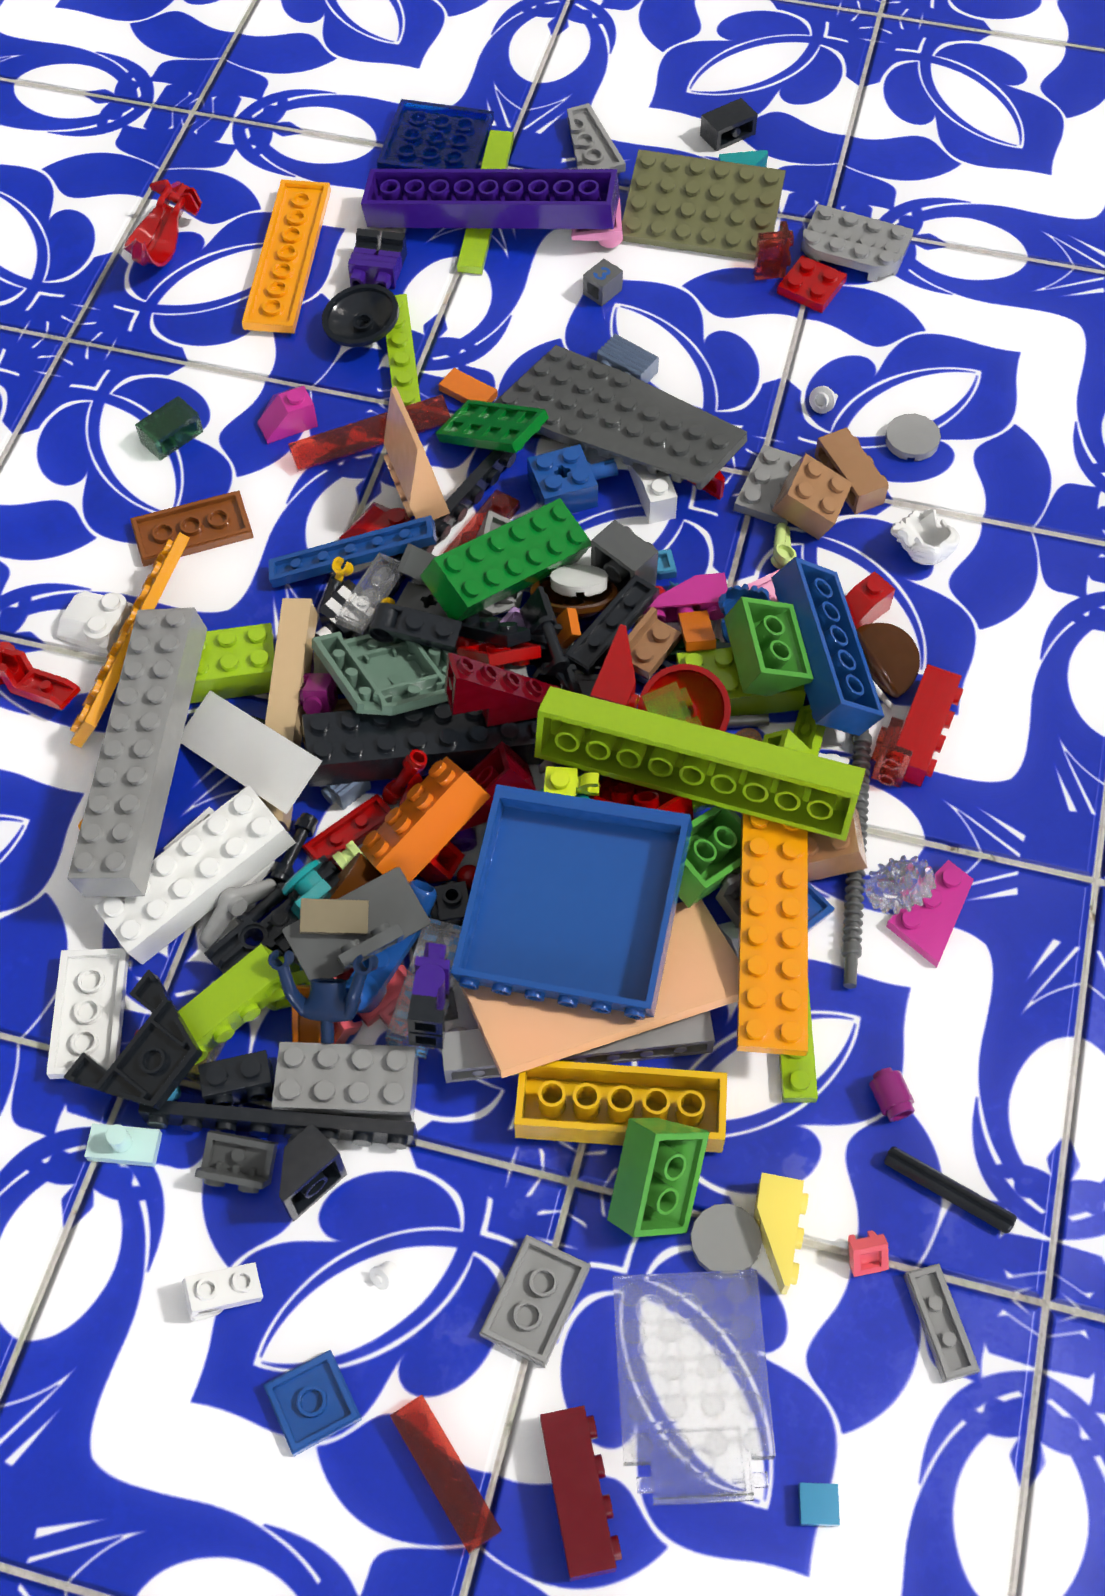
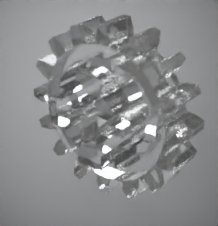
(900, 884)

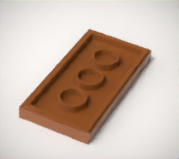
(207, 523)

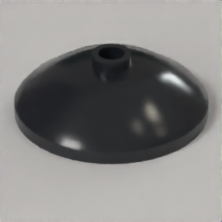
(360, 315)

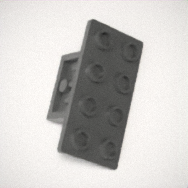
(391, 918)

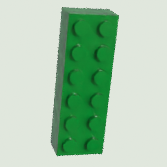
(505, 560)

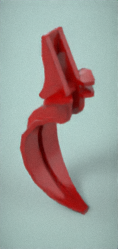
(157, 235)

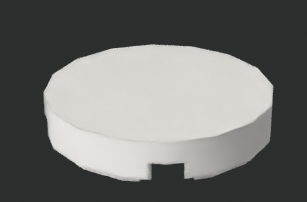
(579, 578)

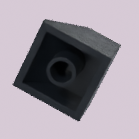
(308, 1170)

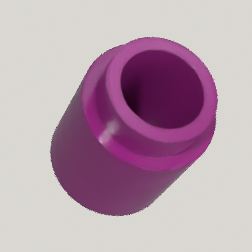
(892, 1094)

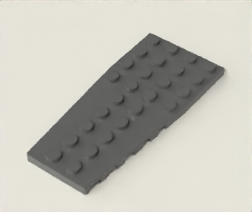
(625, 417)

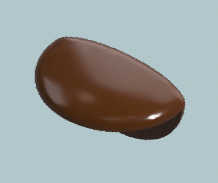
(890, 656)

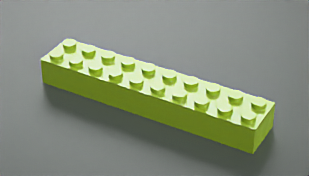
(698, 762)

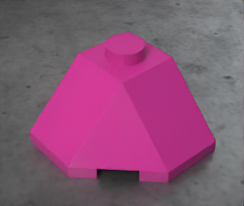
(287, 415)

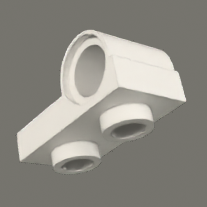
(221, 1289)

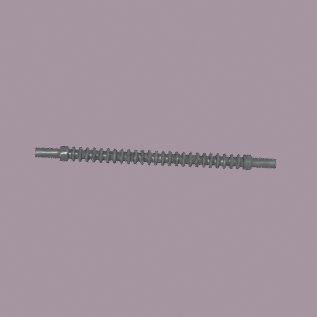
(851, 948)

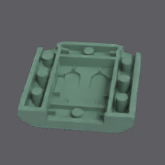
(383, 675)

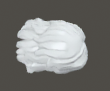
(925, 538)

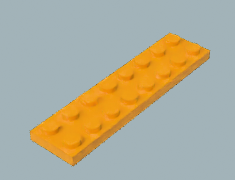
(286, 257)
(110, 673)
(773, 939)

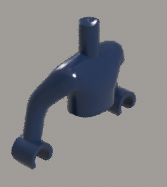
(327, 996)

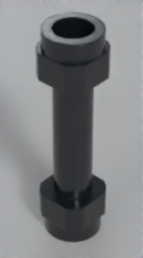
(304, 827)

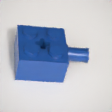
(568, 476)

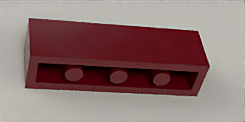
(578, 1493)

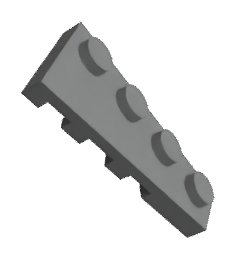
(591, 142)

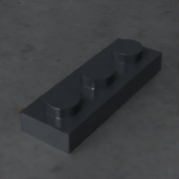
(494, 632)

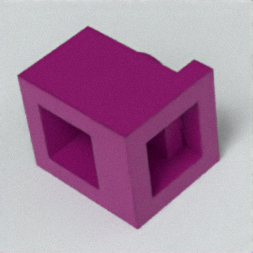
(318, 693)

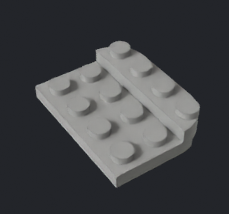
(856, 241)

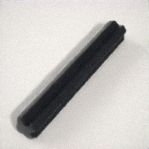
(950, 1189)

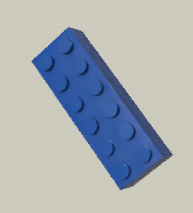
(842, 685)

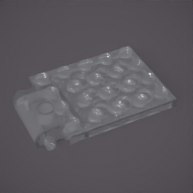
(693, 1384)

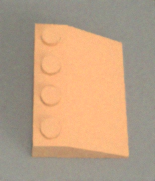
(410, 464)

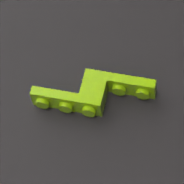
(805, 737)

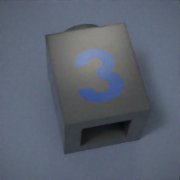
(602, 282)

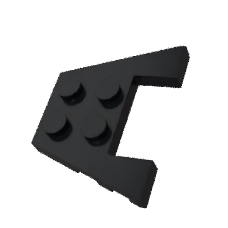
(152, 1060)

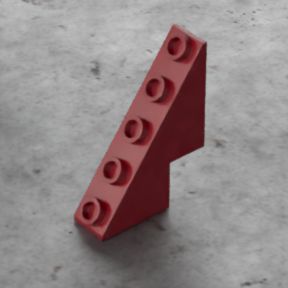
(495, 691)

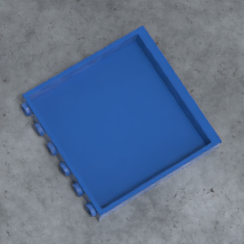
(573, 901)

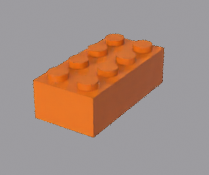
(424, 820)

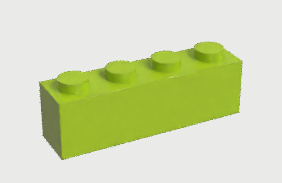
(232, 1000)

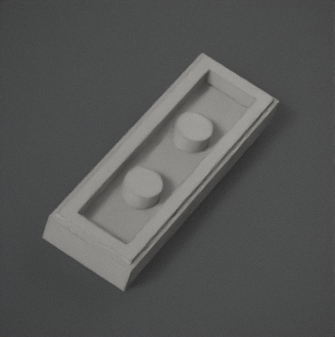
(941, 1323)

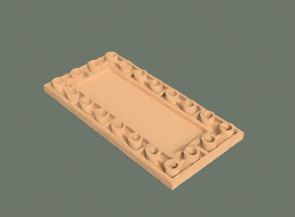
(696, 978)

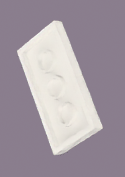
(88, 1008)

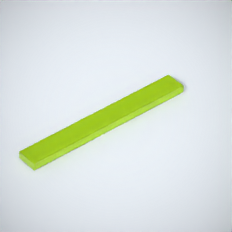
(477, 241)

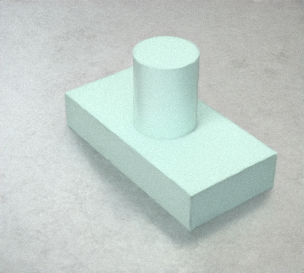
(123, 1145)

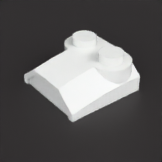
(94, 620)

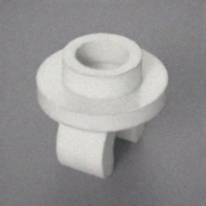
(822, 399)

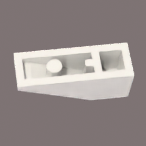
(655, 493)

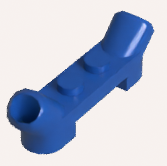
(392, 957)

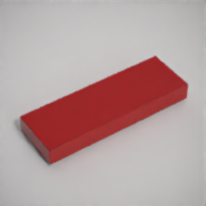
(353, 827)

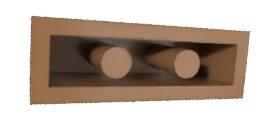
(846, 457)

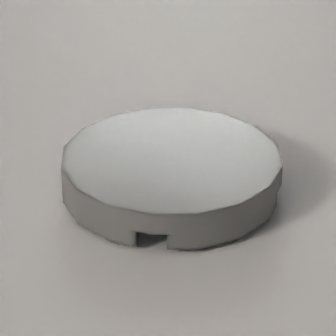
(912, 437)
(725, 1238)

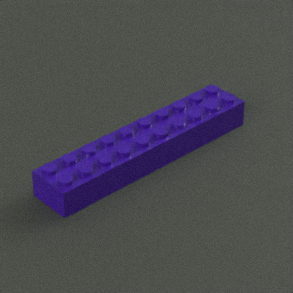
(491, 198)

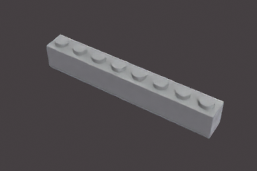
(469, 1058)

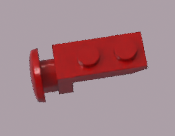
(31, 682)

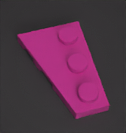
(931, 925)

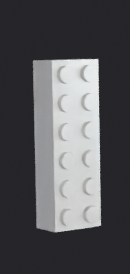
(194, 872)

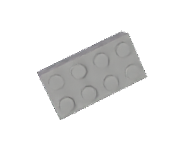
(347, 1080)

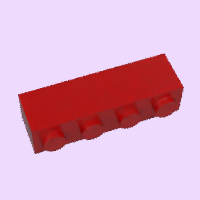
(926, 719)

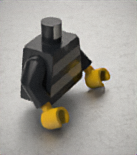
(335, 597)

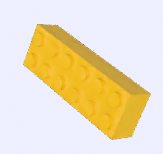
(596, 1101)

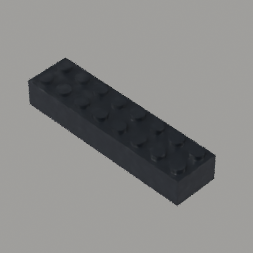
(374, 746)

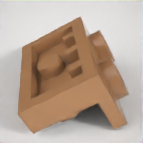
(651, 643)

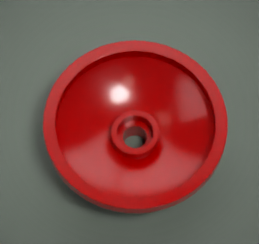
(705, 691)

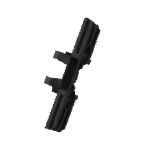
(553, 665)
(232, 946)

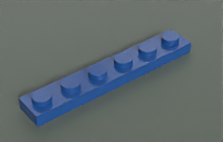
(355, 549)

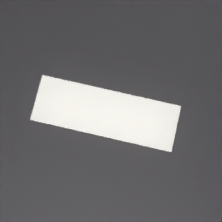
(249, 751)

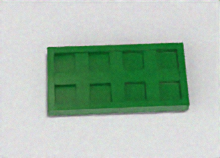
(492, 425)

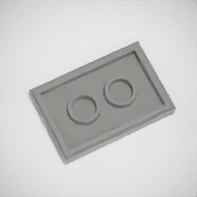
(535, 1301)

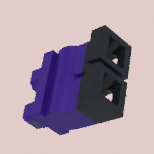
(377, 258)
(427, 1000)

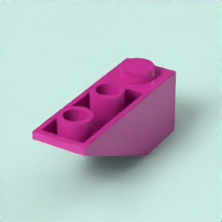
(692, 595)

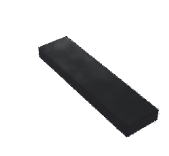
(598, 637)

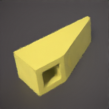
(777, 1215)

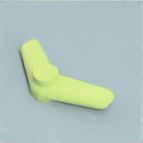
(782, 546)

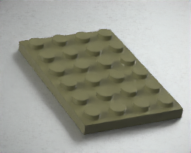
(701, 204)

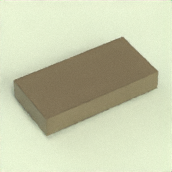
(334, 916)

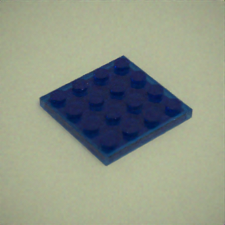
(435, 137)

